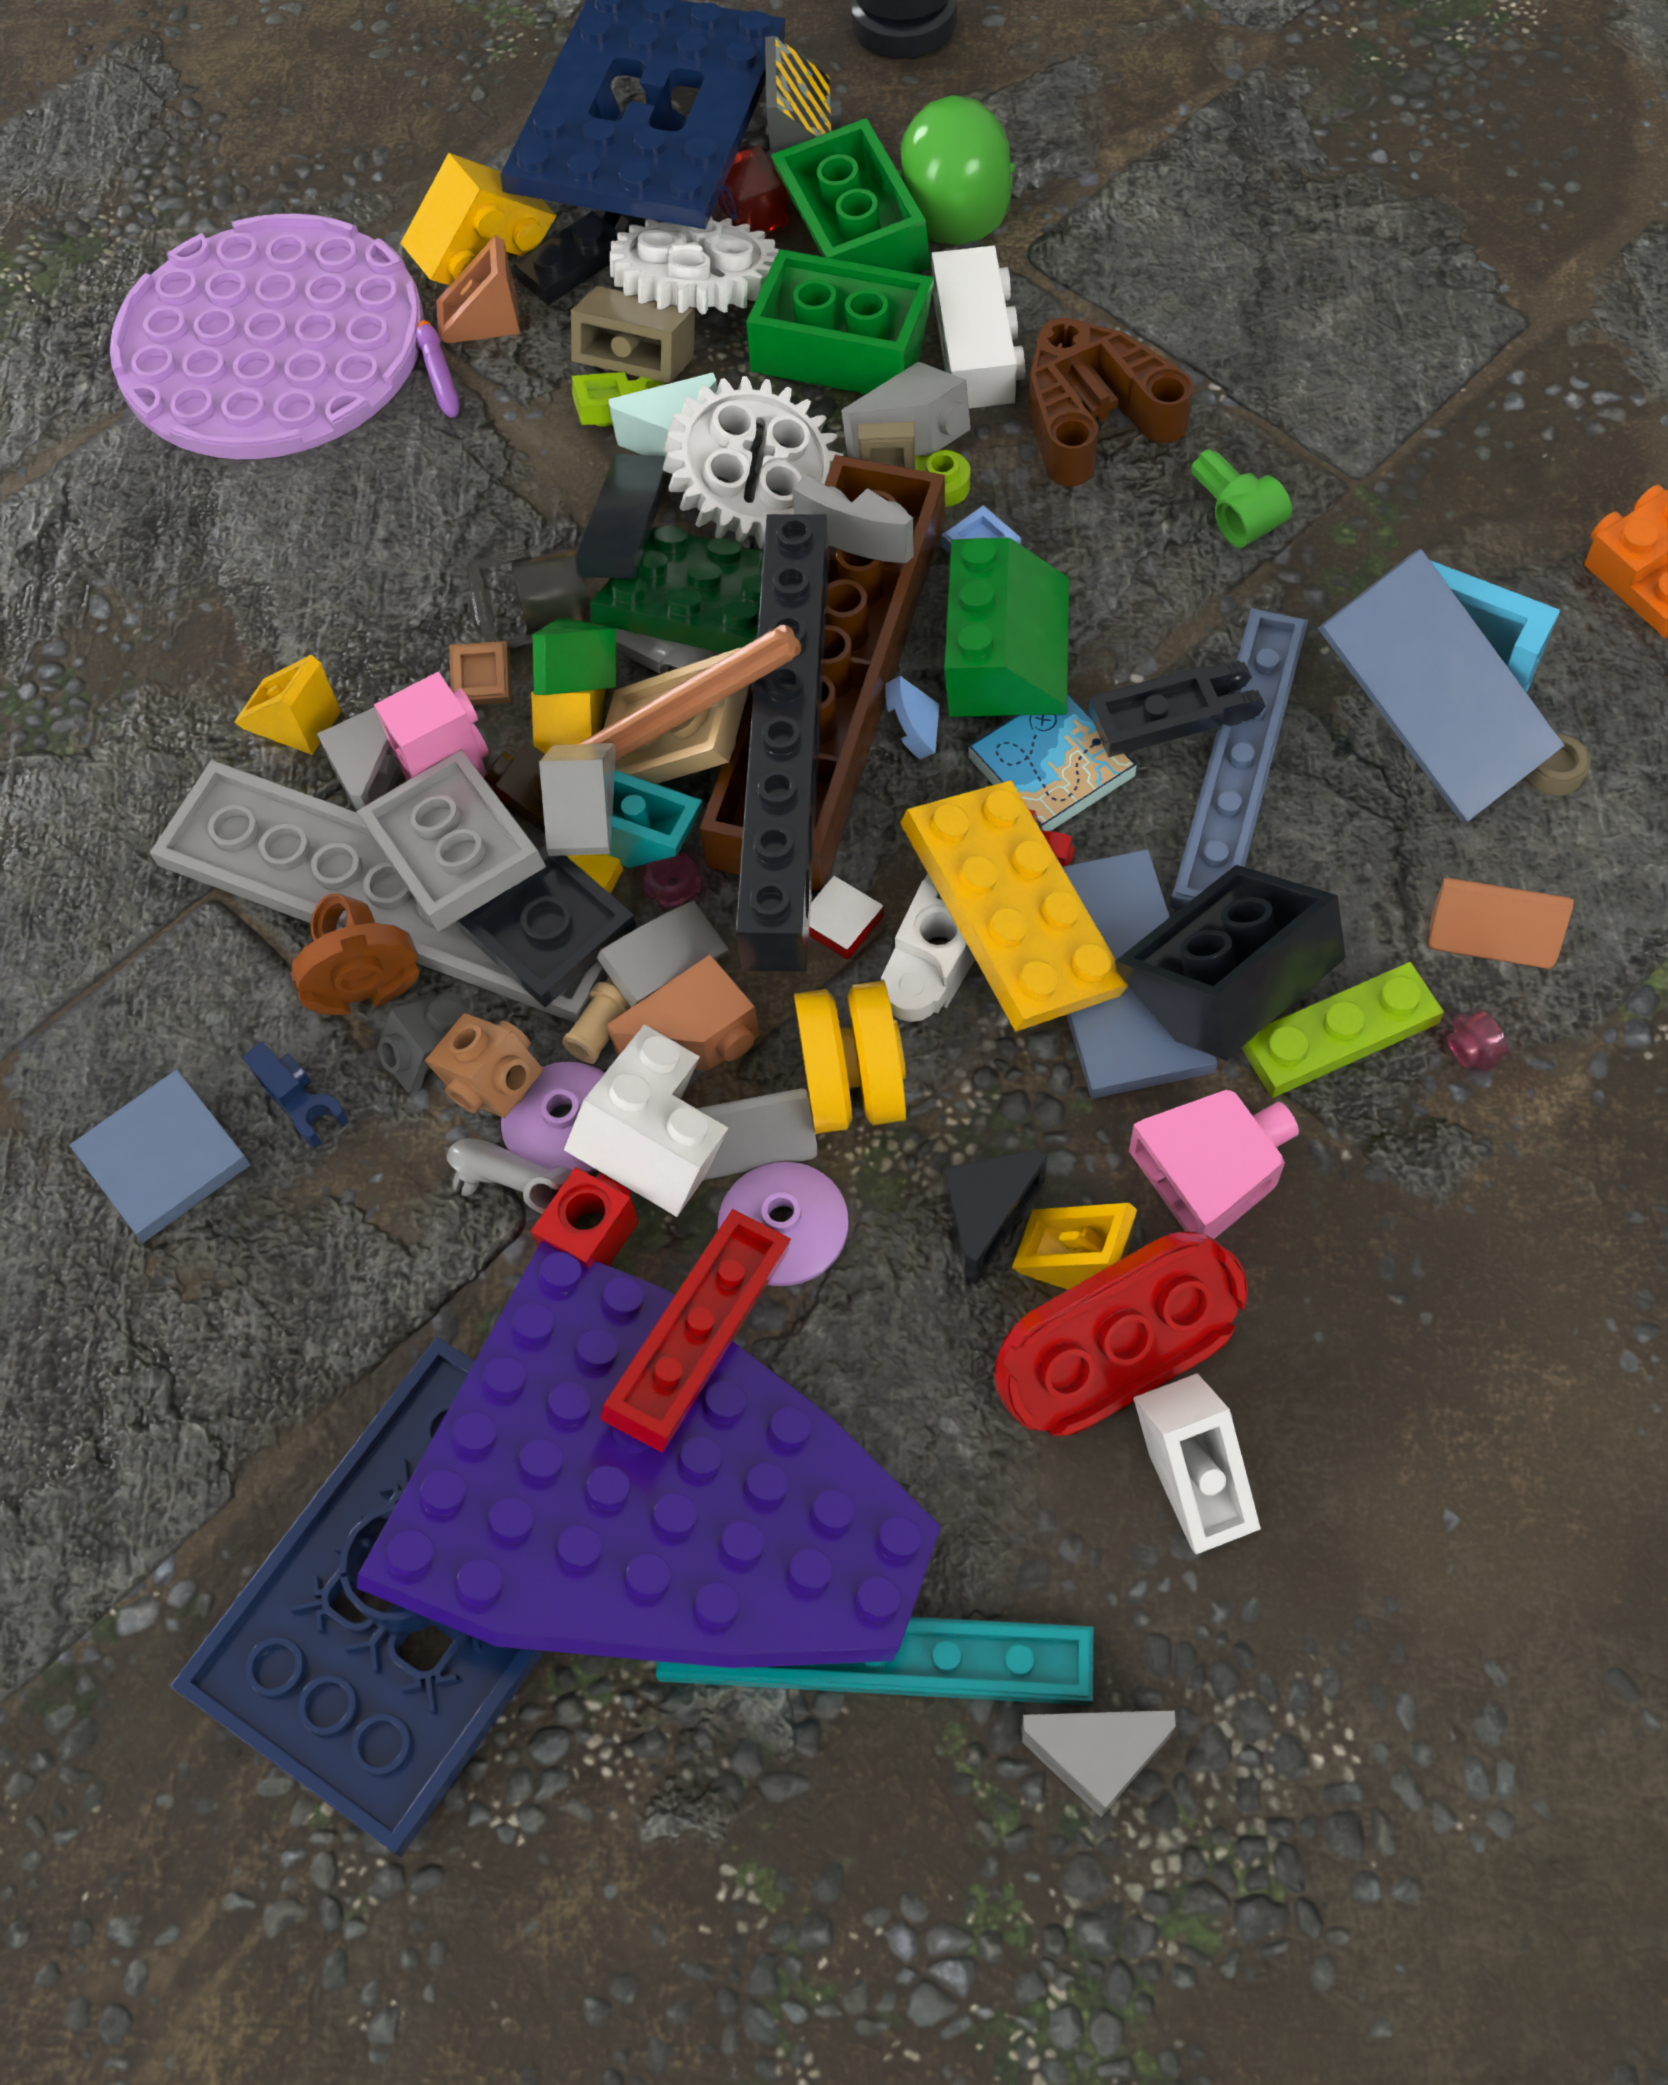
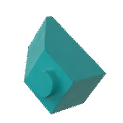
(649, 820)

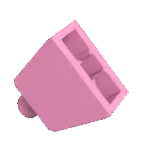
(1213, 1158)

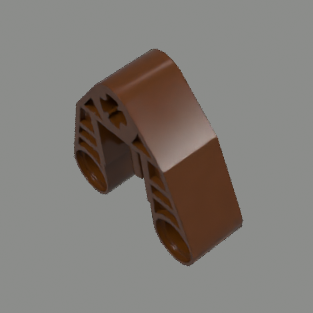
(1084, 374)

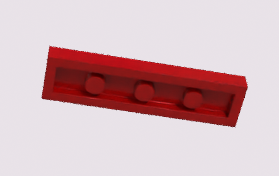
(695, 1331)

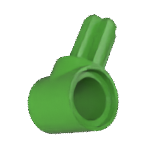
(1244, 503)

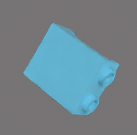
(1510, 621)

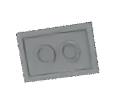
(451, 840)

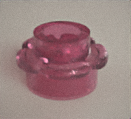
(677, 867)
(1477, 1040)

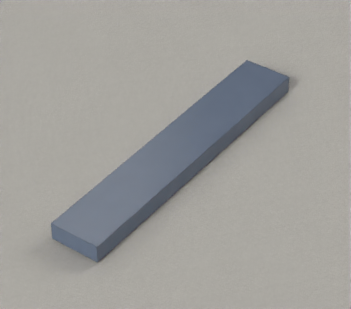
(1241, 758)

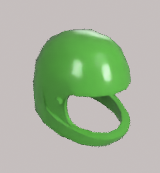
(957, 169)

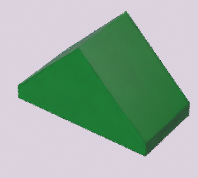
(573, 657)

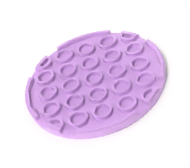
(267, 337)

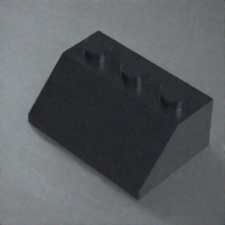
(1235, 958)

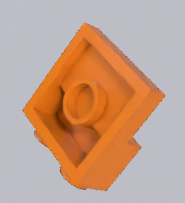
(1633, 557)

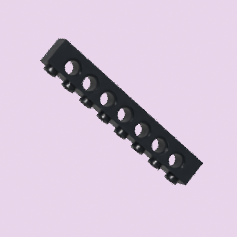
(785, 751)

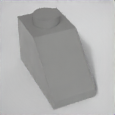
(918, 395)

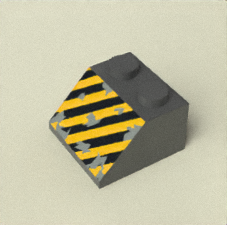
(796, 98)

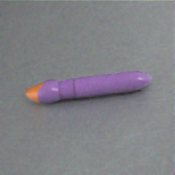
(437, 368)

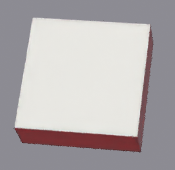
(843, 917)

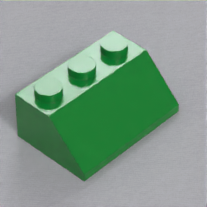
(855, 199)
(837, 322)
(1005, 631)

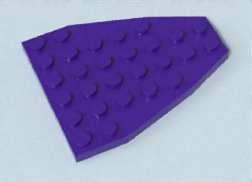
(559, 1534)

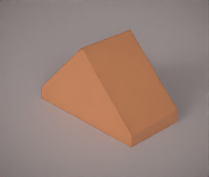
(481, 299)

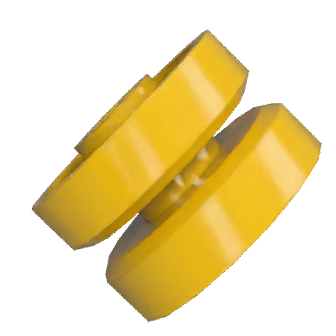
(851, 1057)

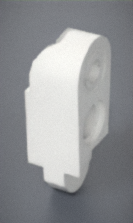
(924, 974)

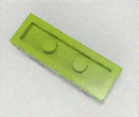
(1342, 1029)

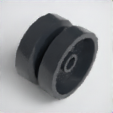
(903, 26)

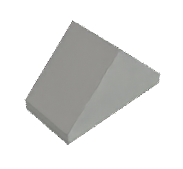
(361, 757)
(578, 798)
(1097, 1751)

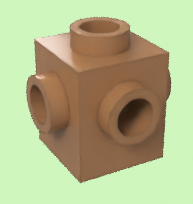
(485, 1065)

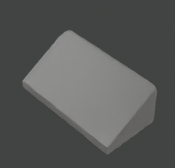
(763, 1132)

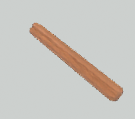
(700, 691)

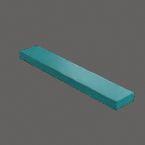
(940, 1661)

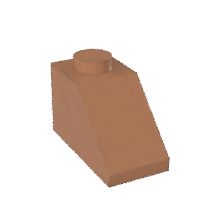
(697, 1011)

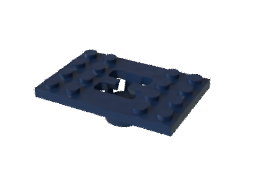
(648, 155)
(335, 1694)

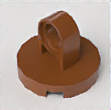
(353, 961)

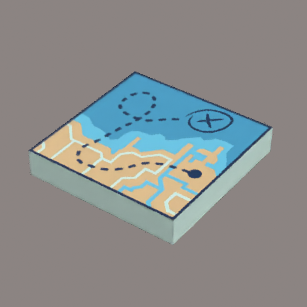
(1052, 762)

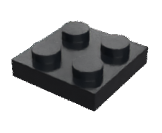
(548, 927)

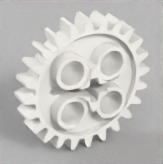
(692, 264)
(703, 450)

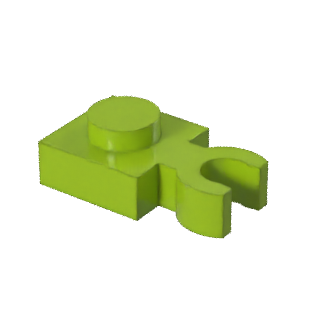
(594, 390)

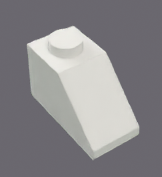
(1198, 1461)

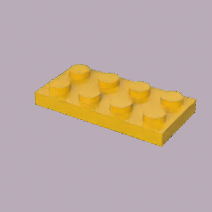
(1013, 904)

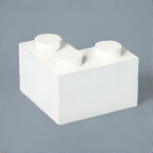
(641, 1128)

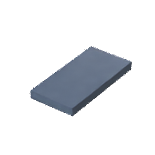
(1441, 686)
(1120, 1038)

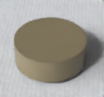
(1563, 770)

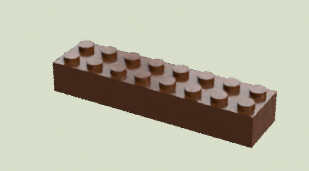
(865, 635)

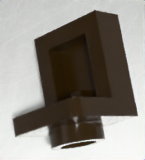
(518, 783)

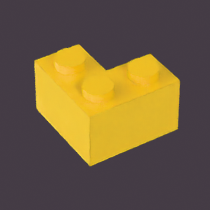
(465, 213)

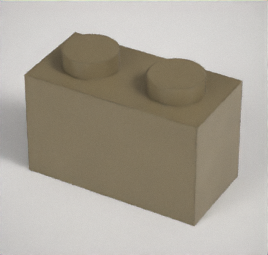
(631, 336)

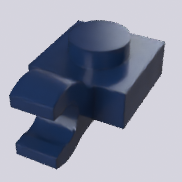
(285, 1084)

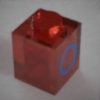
(755, 193)

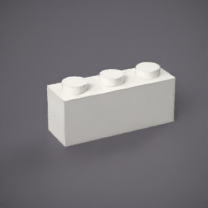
(977, 325)

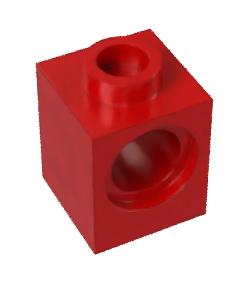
(581, 1196)

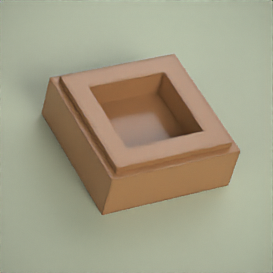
(482, 671)

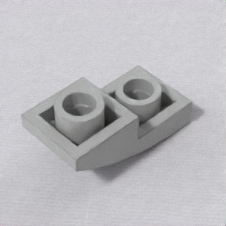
(860, 527)
(660, 951)

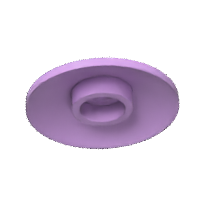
(530, 1127)
(818, 1221)

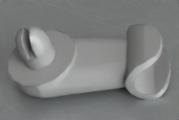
(487, 1162)

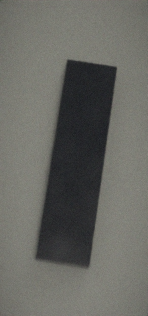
(622, 517)

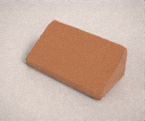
(1499, 923)

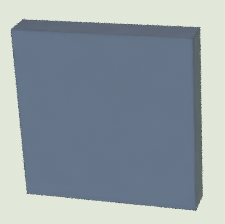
(159, 1155)

